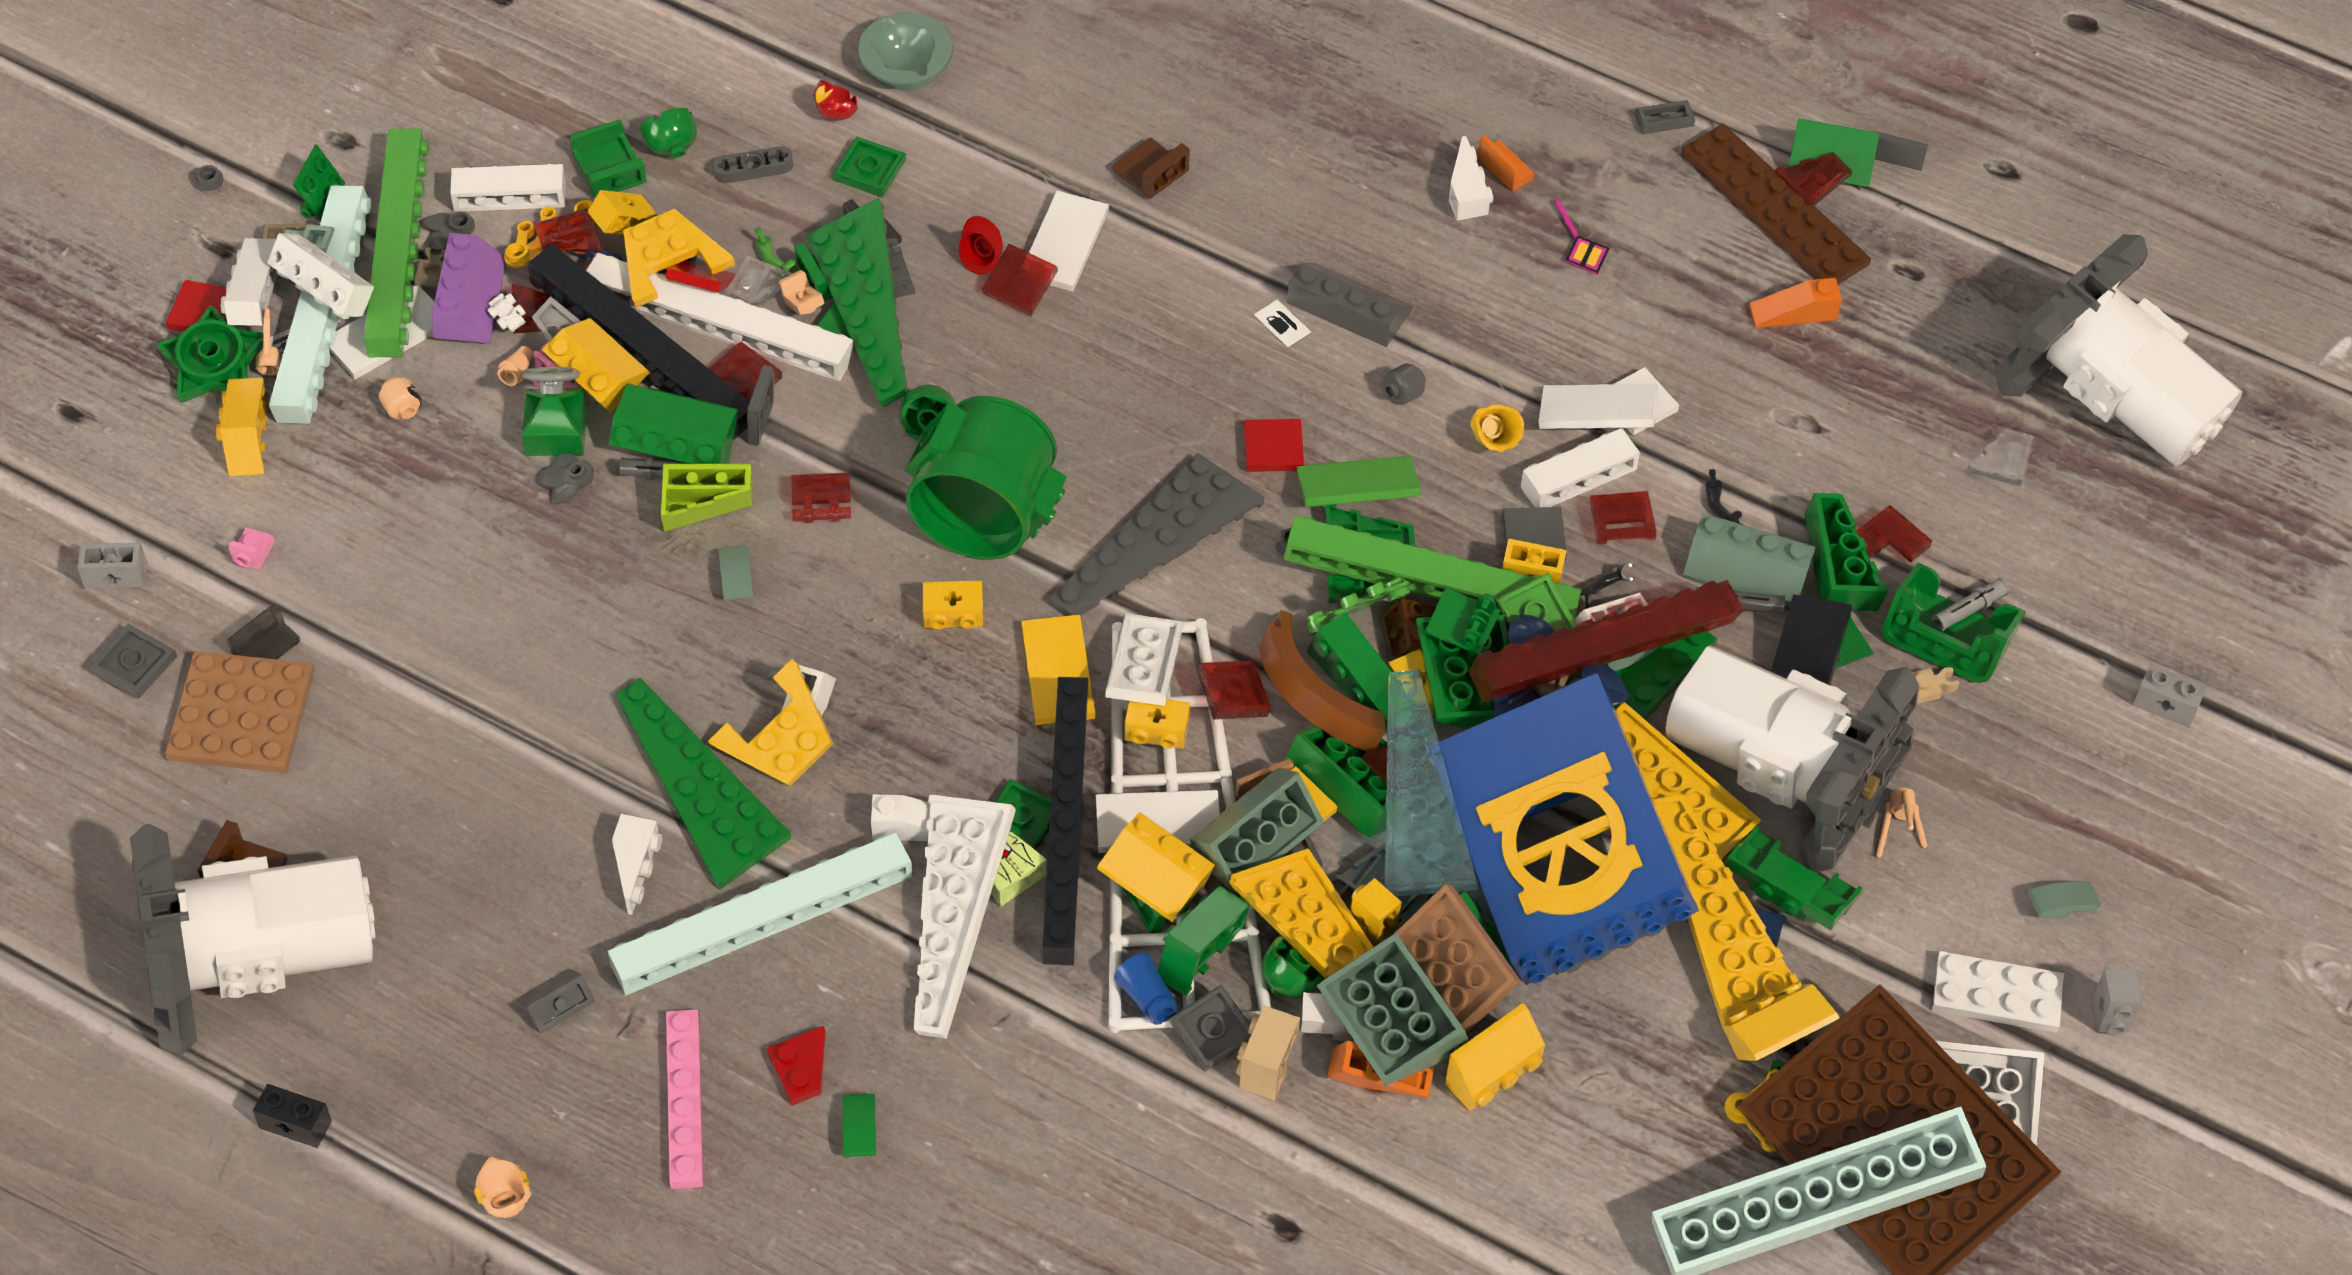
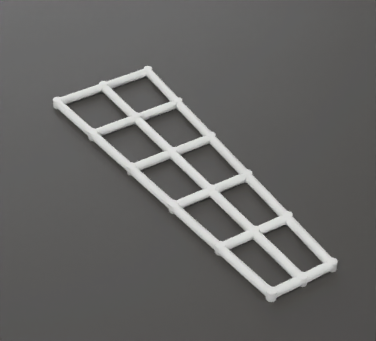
(1171, 780)

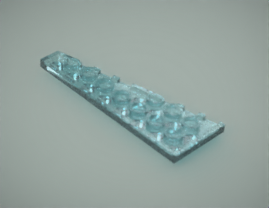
(1422, 818)

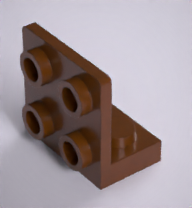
(1153, 167)
(1400, 626)
(231, 847)

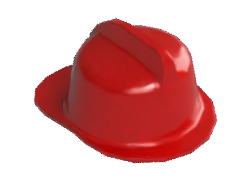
(980, 245)

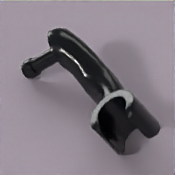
(1713, 493)
(1604, 581)

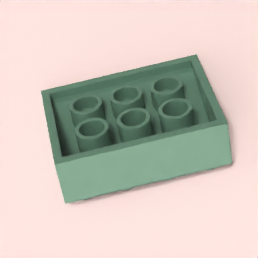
(1393, 1011)

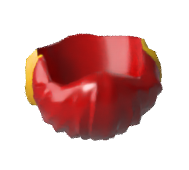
(834, 101)

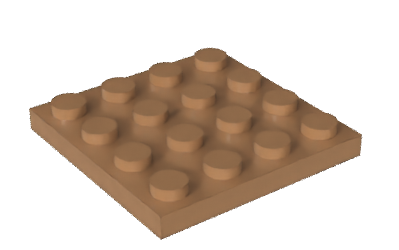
(240, 712)
(1458, 956)

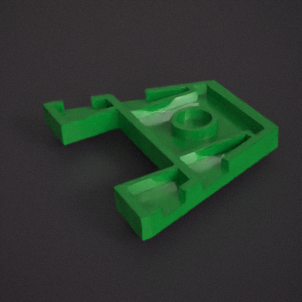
(1342, 586)

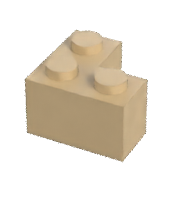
(1266, 1054)

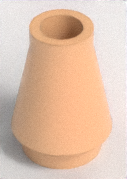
(512, 367)

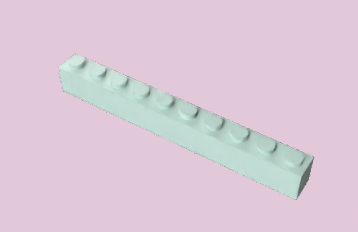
(314, 323)
(759, 913)

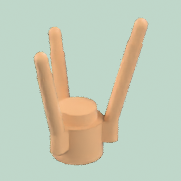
(269, 358)
(1904, 808)

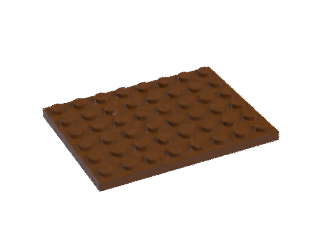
(1879, 1074)

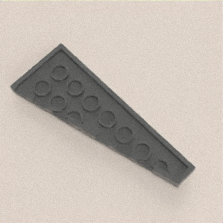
(1168, 525)

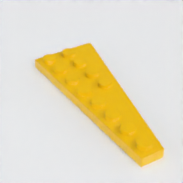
(1304, 909)
(1727, 931)

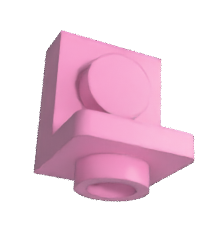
(251, 548)

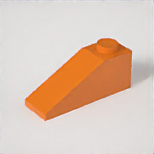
(1800, 304)
(1352, 1067)

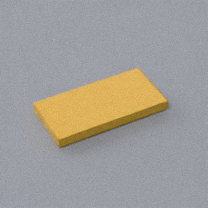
(1052, 651)

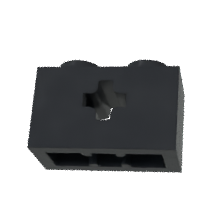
(292, 1115)

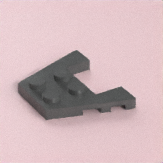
(1365, 871)

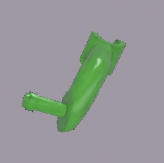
(764, 247)

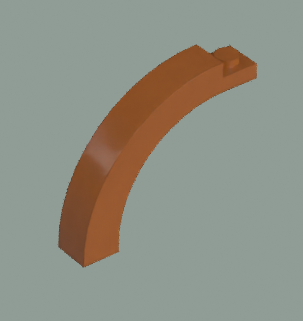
(1311, 695)

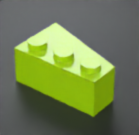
(703, 492)

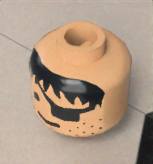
(400, 398)

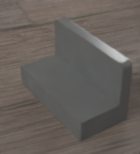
(1901, 151)
(557, 1000)

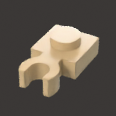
(1932, 685)

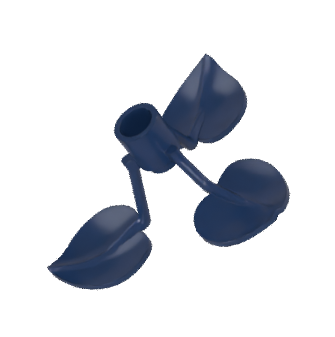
(1529, 626)

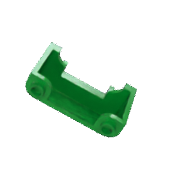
(1969, 646)

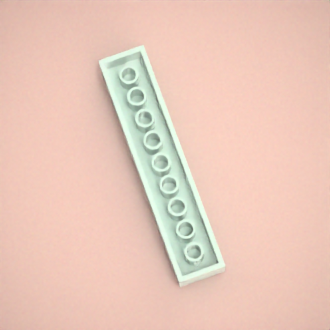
(1818, 1194)

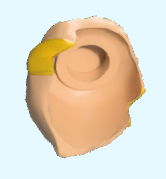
(502, 1188)

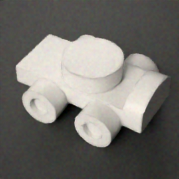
(509, 316)

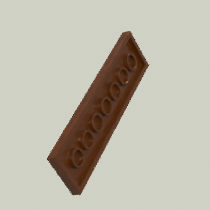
(1775, 206)

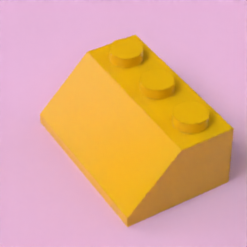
(601, 361)
(1156, 867)
(1778, 1021)
(1495, 1058)

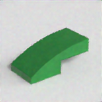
(859, 1125)

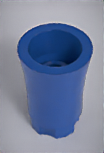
(1146, 987)

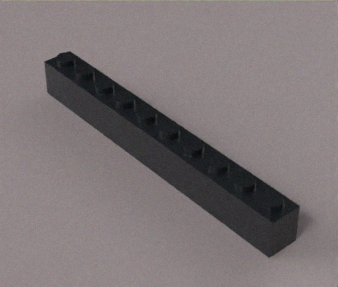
(658, 353)
(1065, 821)

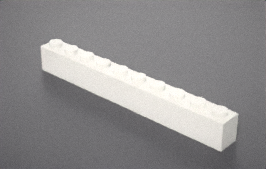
(733, 321)

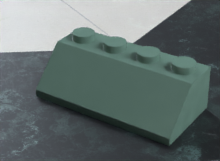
(1747, 559)
(1259, 826)

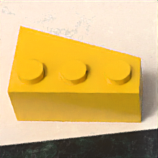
(242, 425)

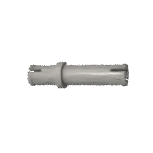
(1979, 599)

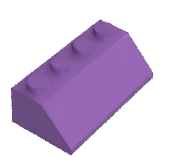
(467, 283)

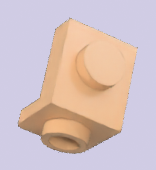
(799, 294)

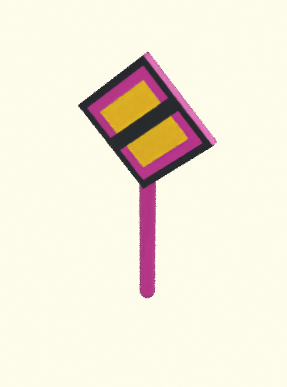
(1584, 252)

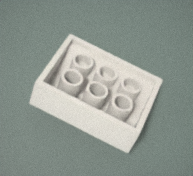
(2007, 1077)

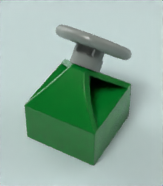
(553, 415)

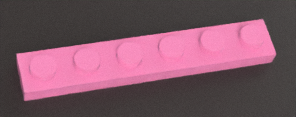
(684, 1099)

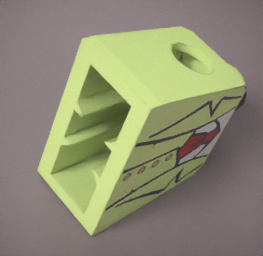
(1017, 870)

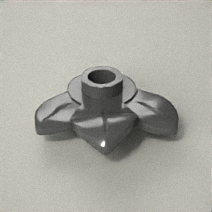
(443, 224)
(566, 477)

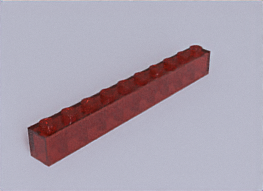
(1604, 640)

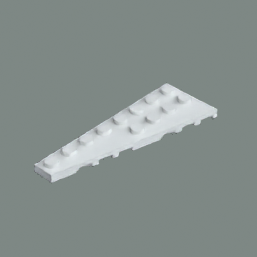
(961, 868)

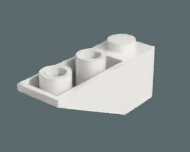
(1468, 189)
(634, 847)

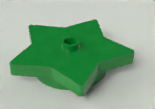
(210, 355)

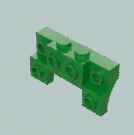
(1789, 883)

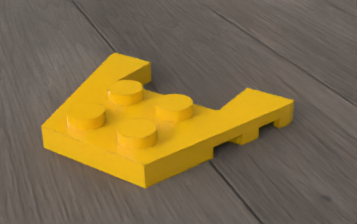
(663, 243)
(789, 741)

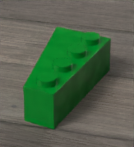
(1352, 663)

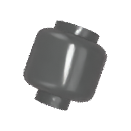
(1404, 383)

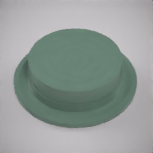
(905, 50)

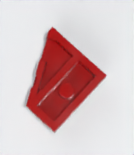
(800, 1064)

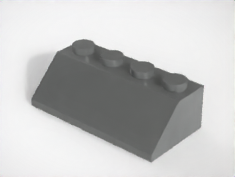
(1347, 303)

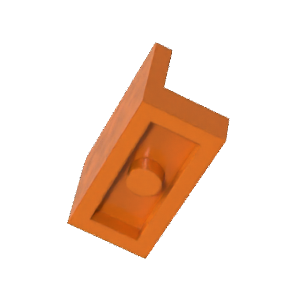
(1504, 163)

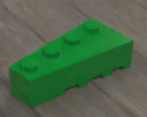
(1840, 555)

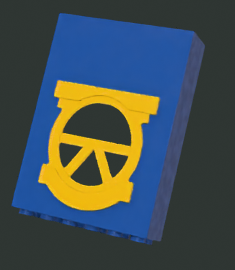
(1531, 763)

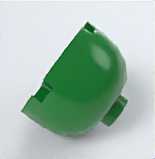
(671, 133)
(921, 407)
(1288, 970)

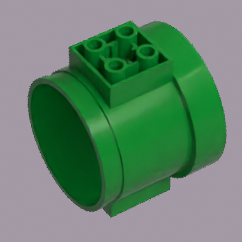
(984, 477)

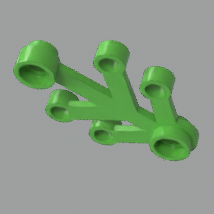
(1393, 591)

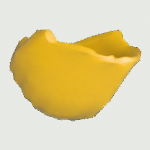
(1497, 427)

